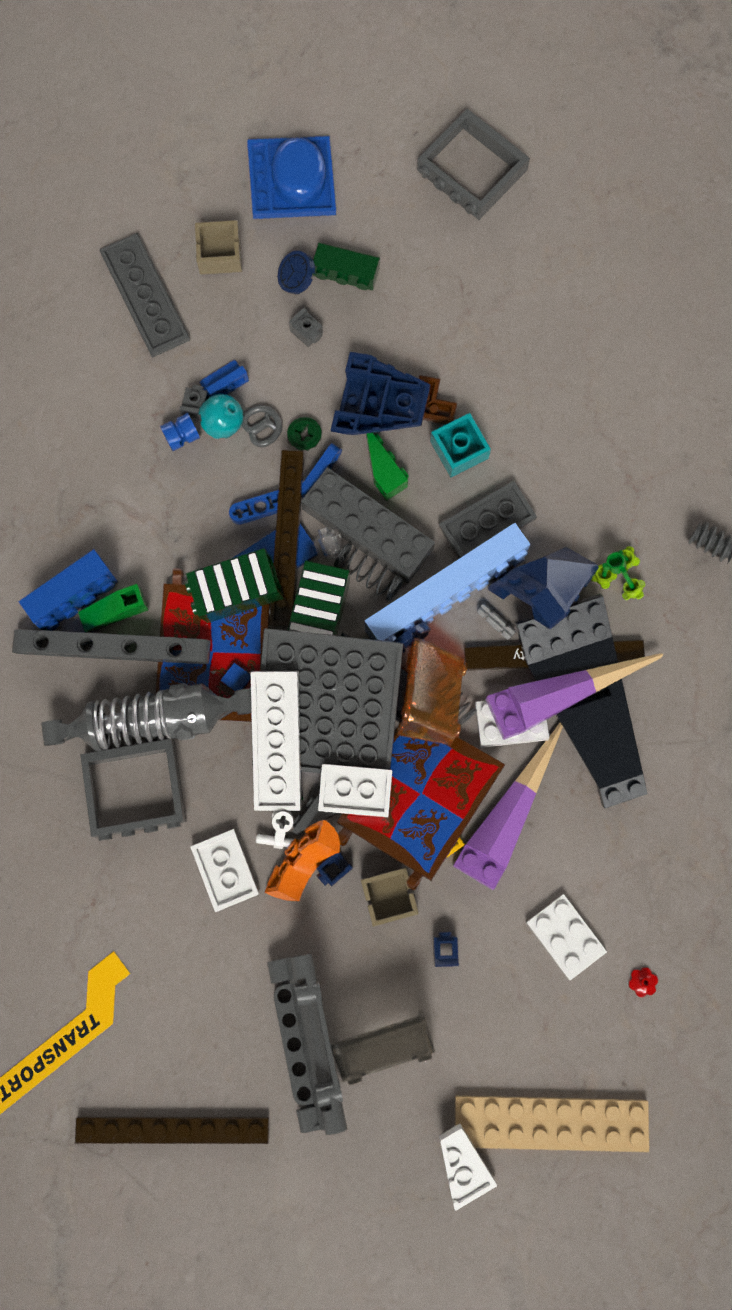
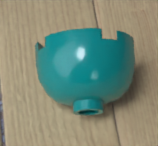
(221, 416)

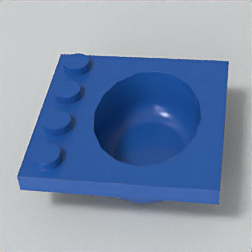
(291, 177)

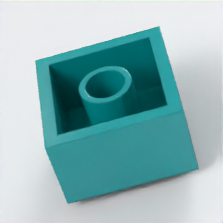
(460, 445)

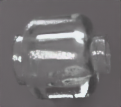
(328, 543)

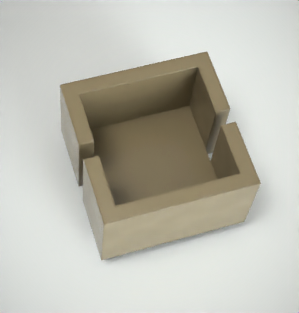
(218, 247)
(389, 897)

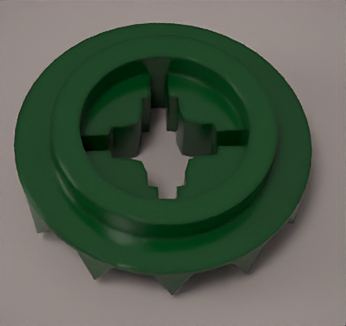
(299, 426)

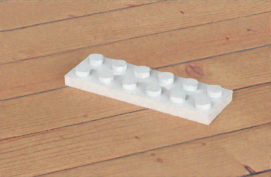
(276, 740)

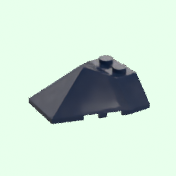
(378, 398)
(548, 584)

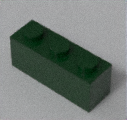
(346, 267)

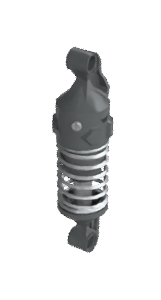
(173, 713)

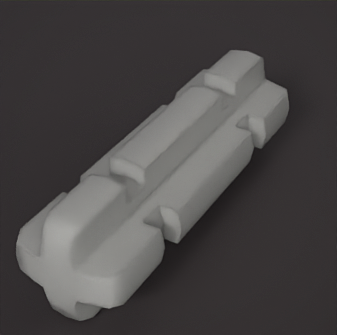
(496, 621)

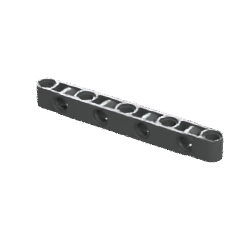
(111, 646)

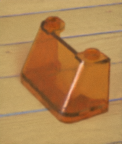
(432, 693)

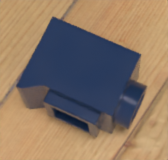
(342, 864)
(445, 960)

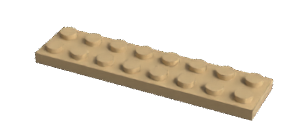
(554, 1123)

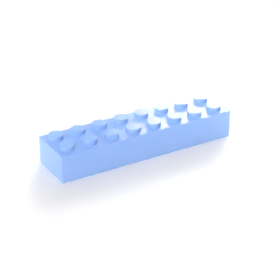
(450, 585)

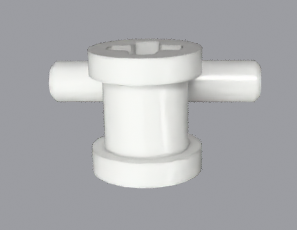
(279, 840)

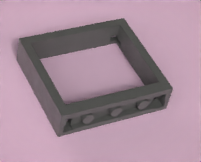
(491, 140)
(127, 752)

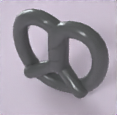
(277, 426)

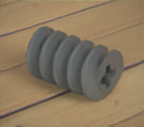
(712, 541)

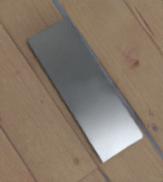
(144, 295)

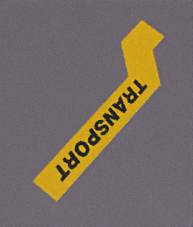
(70, 1038)

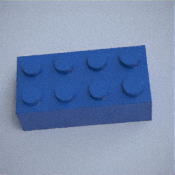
(68, 592)

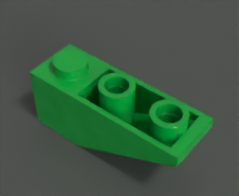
(386, 474)
(113, 608)

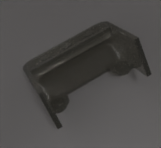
(383, 1048)

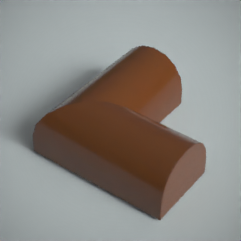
(437, 410)

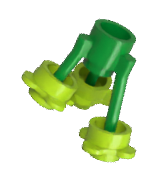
(619, 563)

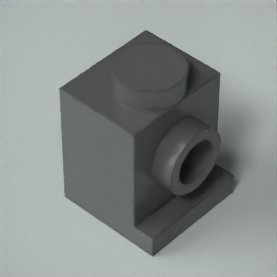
(306, 335)
(192, 407)

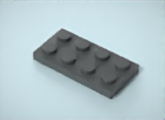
(487, 518)

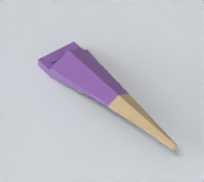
(532, 703)
(493, 843)

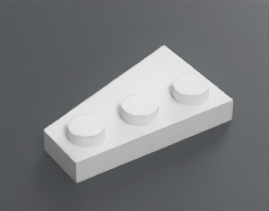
(464, 1167)

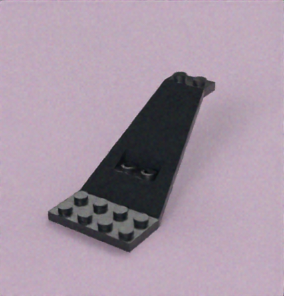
(601, 722)

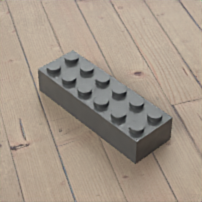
(368, 525)

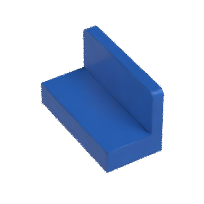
(225, 379)

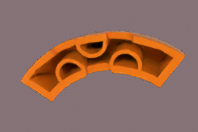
(302, 860)

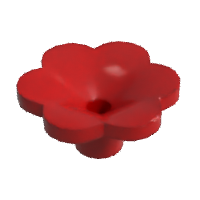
(637, 982)

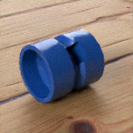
(180, 432)

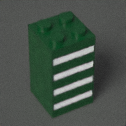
(233, 586)
(320, 599)

